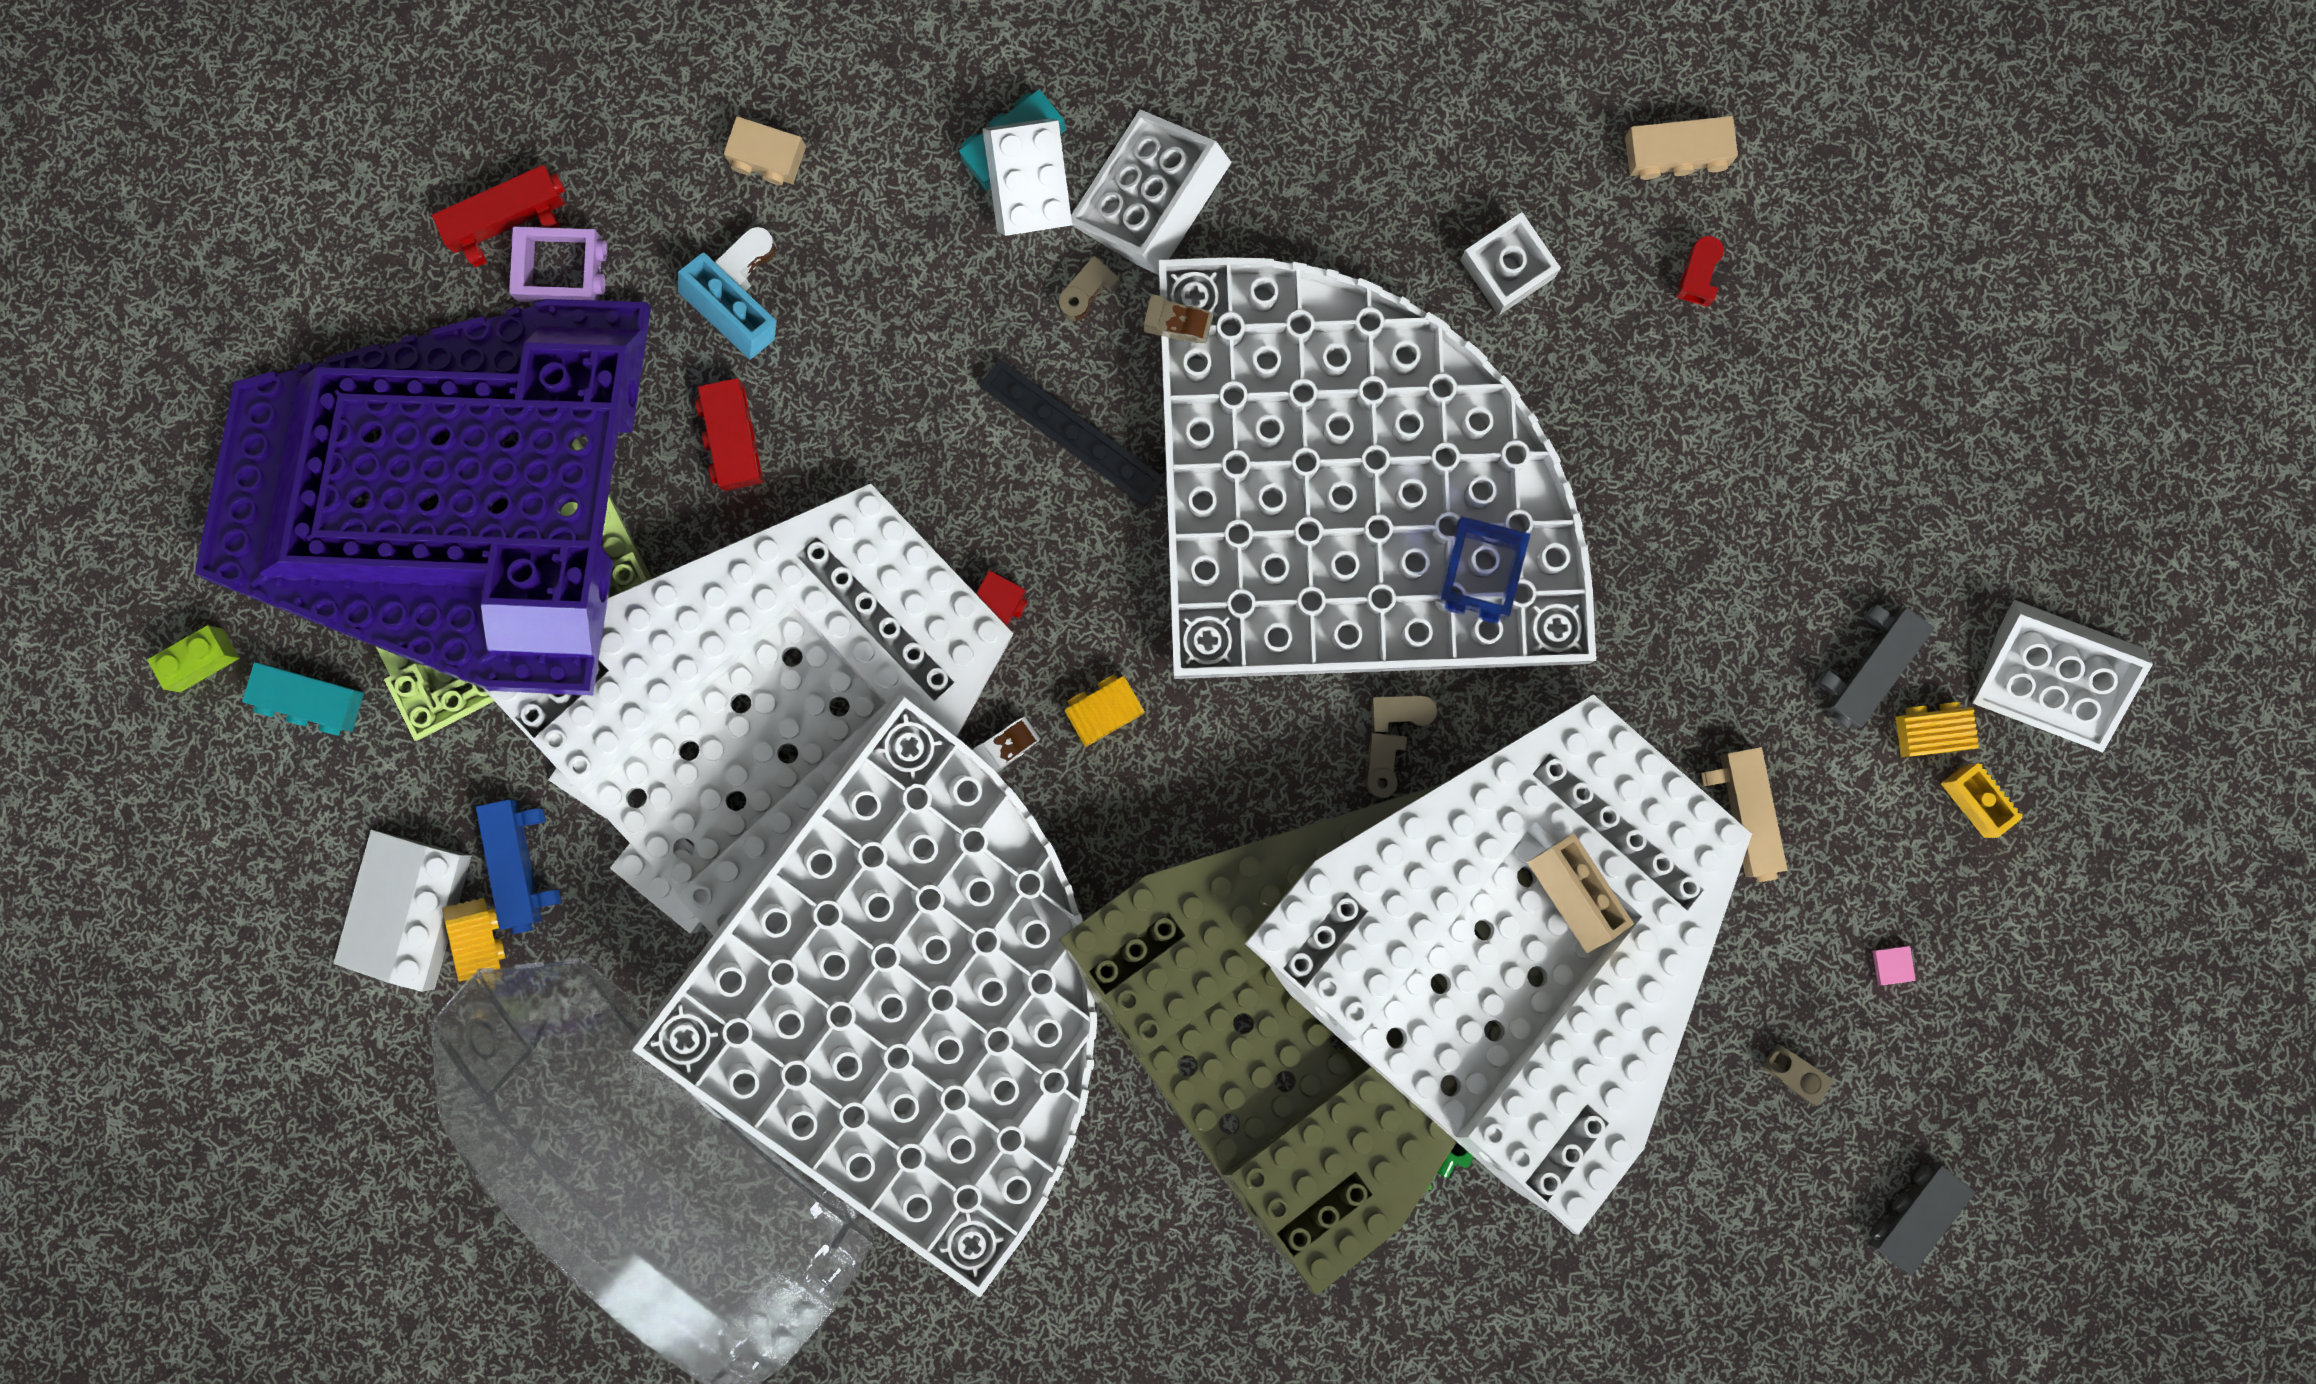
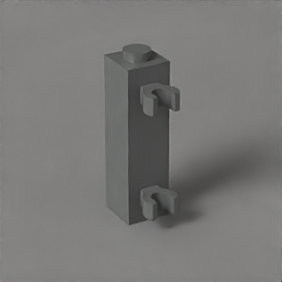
(1879, 667)

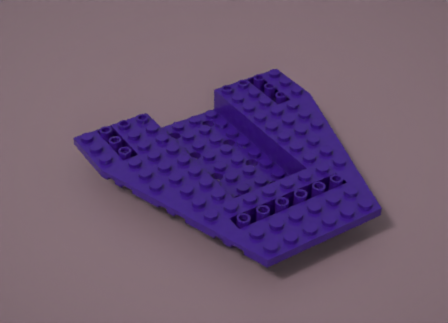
(454, 587)

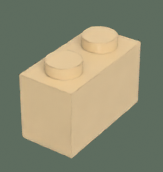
(764, 151)

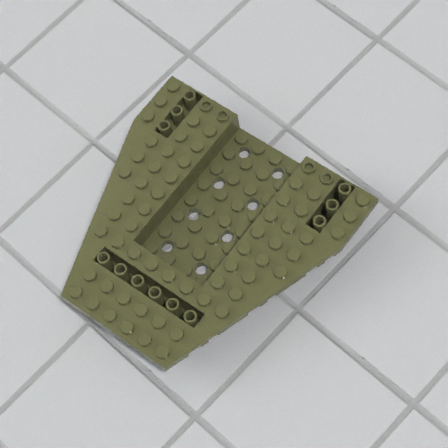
(1313, 1166)

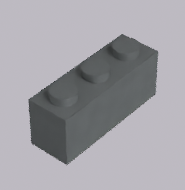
(1920, 1217)

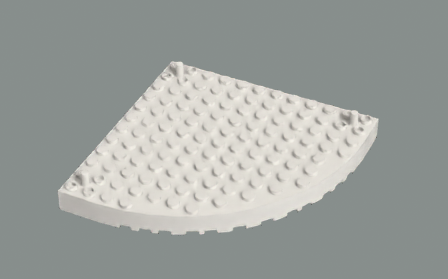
(1325, 480)
(901, 1002)

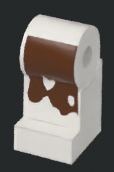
(747, 254)
(1007, 744)

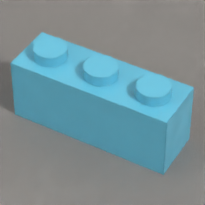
(726, 305)

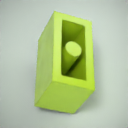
(193, 659)

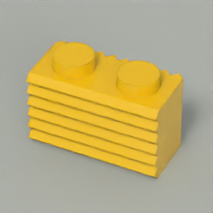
(1104, 710)
(1936, 731)
(1981, 800)
(472, 938)

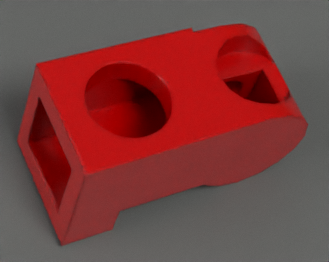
(1698, 272)

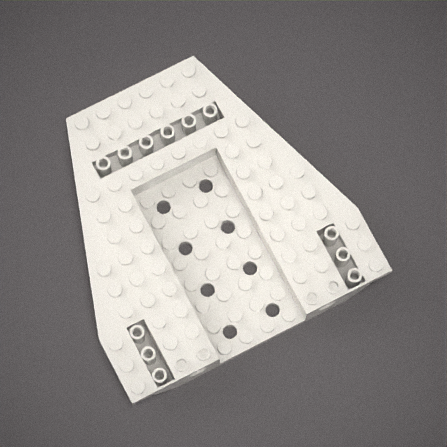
(872, 624)
(1587, 1053)

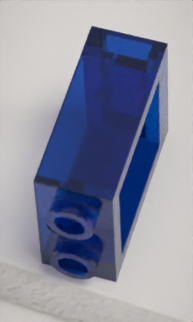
(1492, 535)

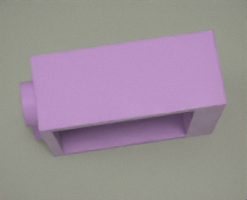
(523, 263)

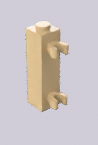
(1752, 808)

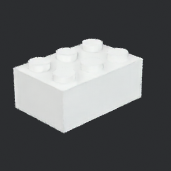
(1027, 176)
(650, 884)

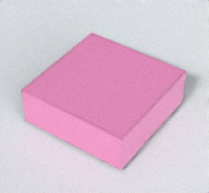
(1893, 965)

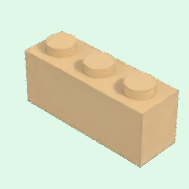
(1681, 147)
(1580, 893)

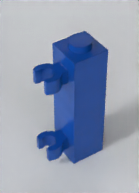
(510, 864)

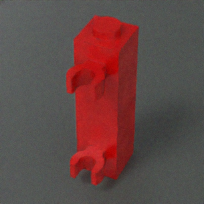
(499, 210)

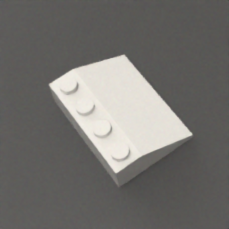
(1150, 190)
(2061, 676)
(396, 911)

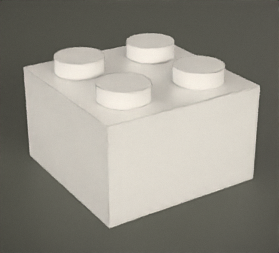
(1510, 263)

